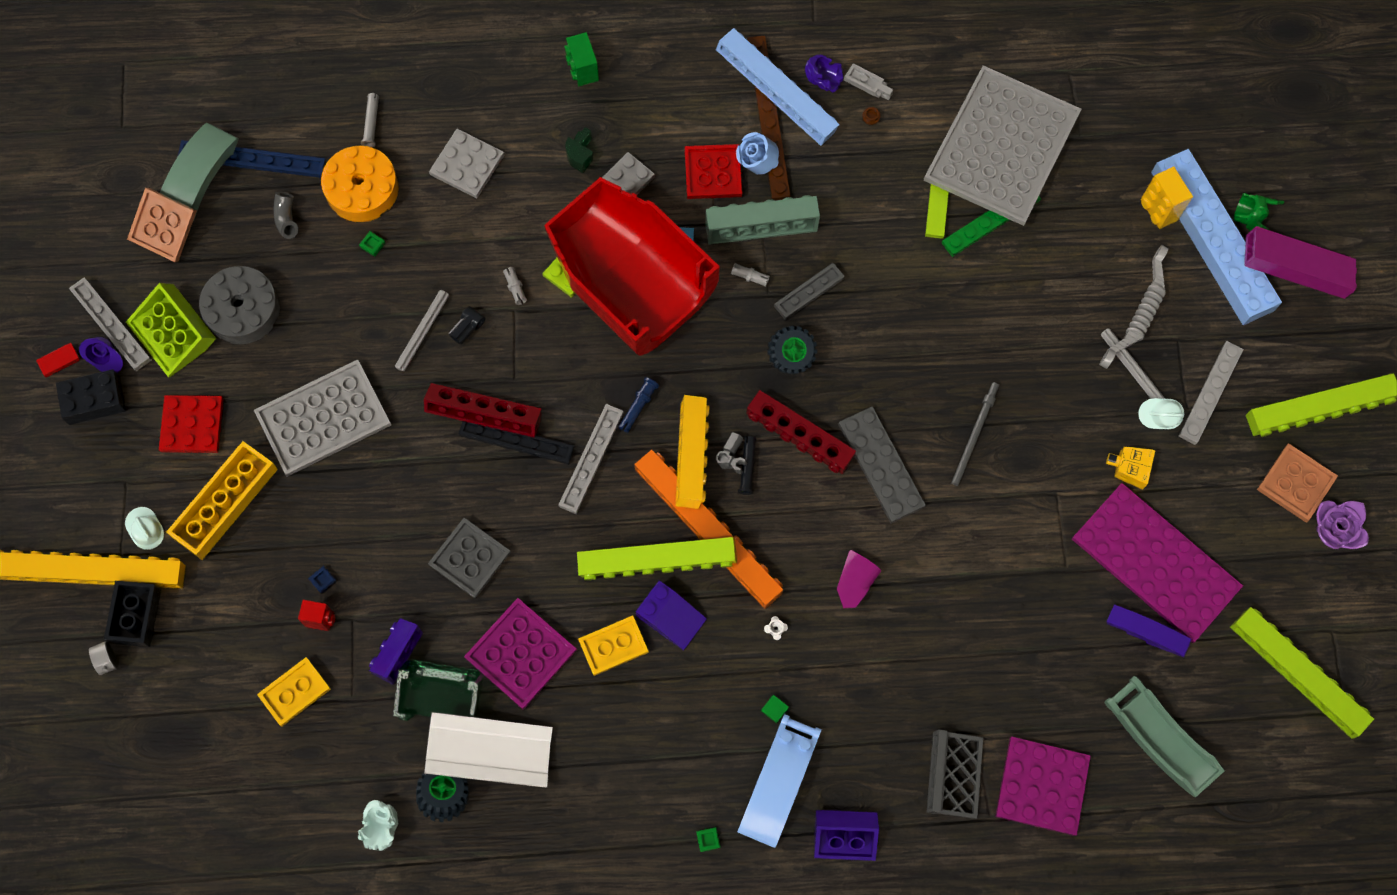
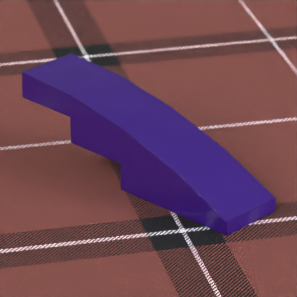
(1149, 630)

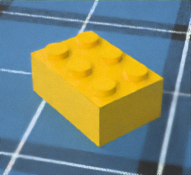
(1166, 198)

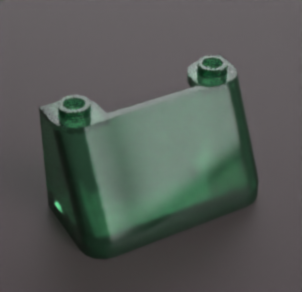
(436, 689)

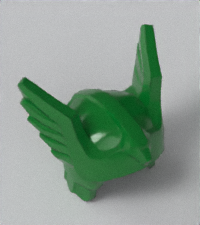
(1254, 210)

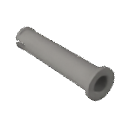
(370, 120)

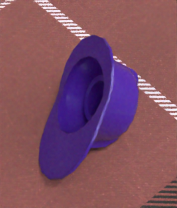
(101, 354)

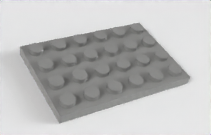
(322, 418)

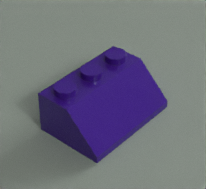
(395, 650)
(846, 835)

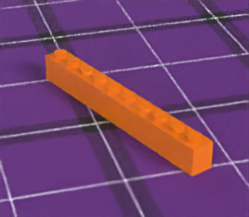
(706, 526)

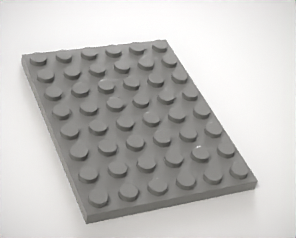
(1002, 145)

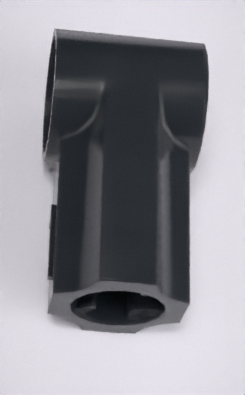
(469, 321)

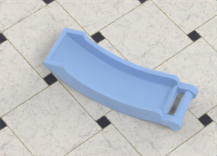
(779, 782)

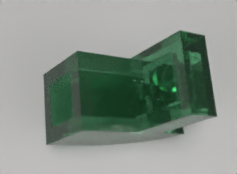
(576, 150)

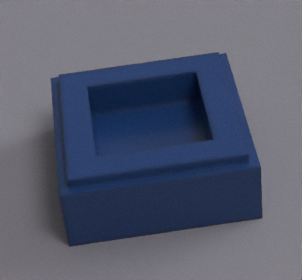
(322, 580)

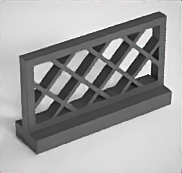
(939, 768)

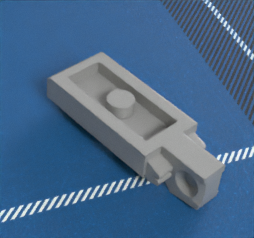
(868, 82)

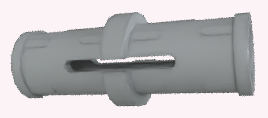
(750, 274)
(515, 285)

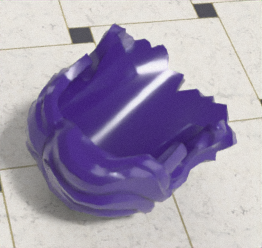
(823, 74)

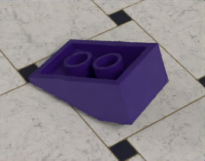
(670, 615)

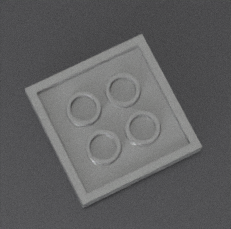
(466, 163)

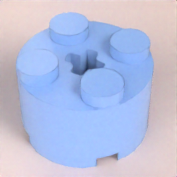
(757, 153)

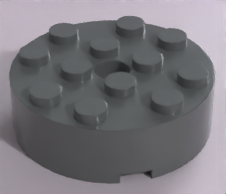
(224, 294)

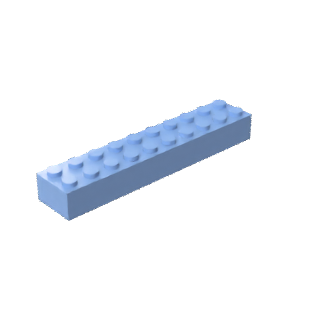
(1220, 243)

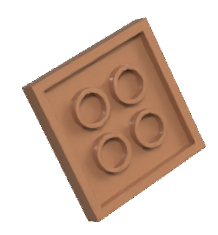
(161, 224)
(1297, 482)

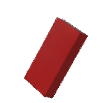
(58, 360)

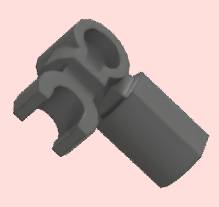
(726, 458)

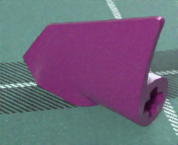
(856, 579)

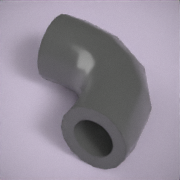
(283, 215)

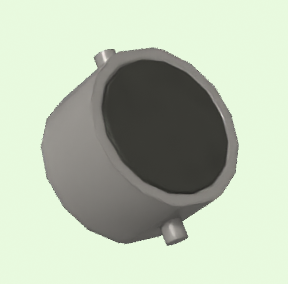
(103, 658)

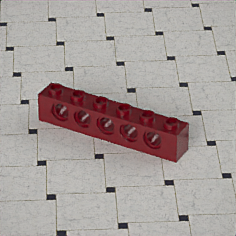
(482, 410)
(798, 423)

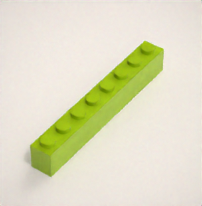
(1323, 404)
(657, 557)
(1302, 673)

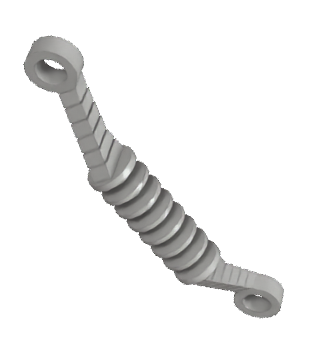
(1145, 311)

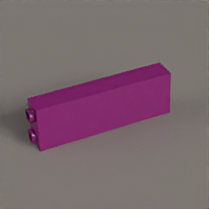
(1300, 262)

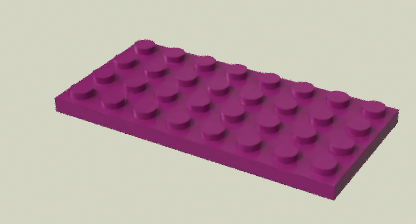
(1157, 562)

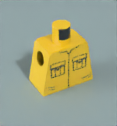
(1132, 465)

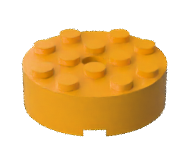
(364, 167)

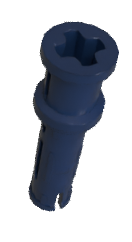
(642, 397)

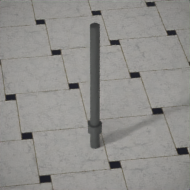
(988, 402)

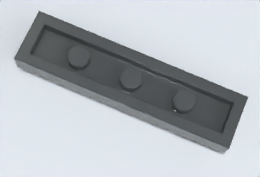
(809, 291)

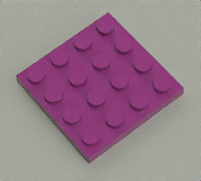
(520, 653)
(1043, 786)

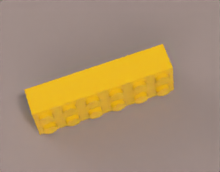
(222, 500)

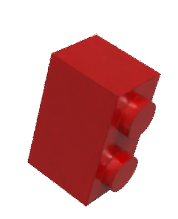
(316, 615)

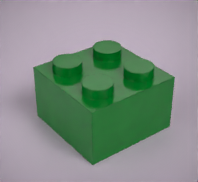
(581, 59)

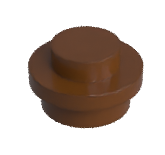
(871, 116)

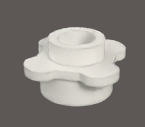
(775, 622)

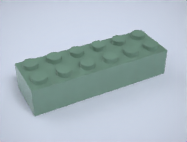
(762, 219)

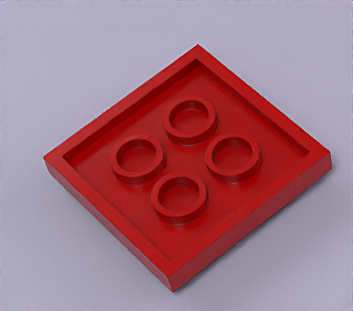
(712, 172)
(191, 424)

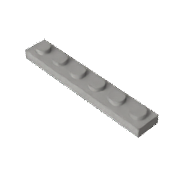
(110, 324)
(1210, 393)
(591, 459)

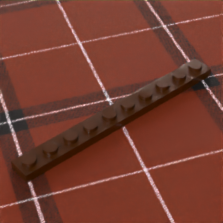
(770, 128)

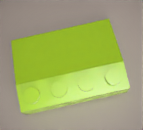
(170, 329)

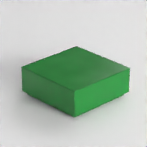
(372, 243)
(774, 709)
(708, 839)

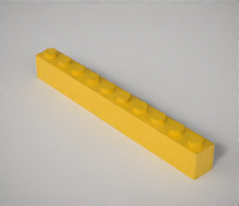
(90, 569)

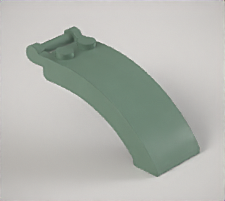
(198, 165)
(1164, 739)

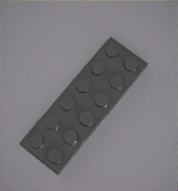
(881, 465)

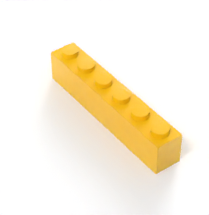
(691, 452)

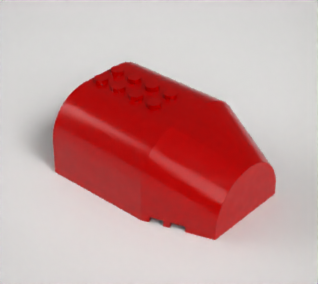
(631, 264)

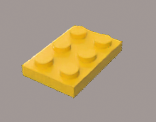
(613, 645)
(293, 691)

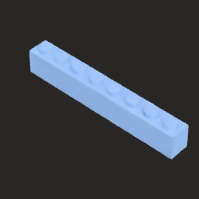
(777, 86)

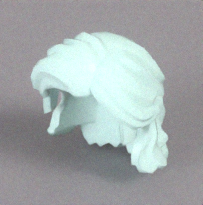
(379, 825)

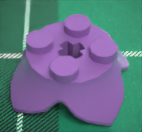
(1350, 516)

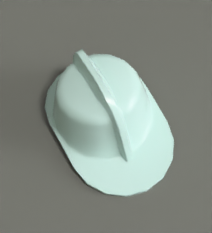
(1161, 413)
(144, 528)

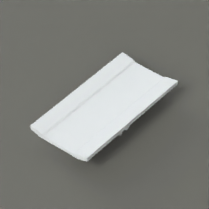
(488, 750)

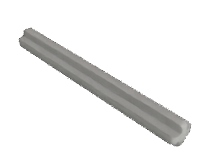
(422, 330)
(1132, 366)

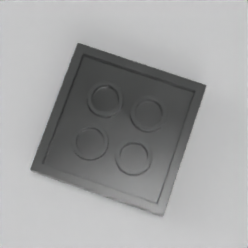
(469, 558)

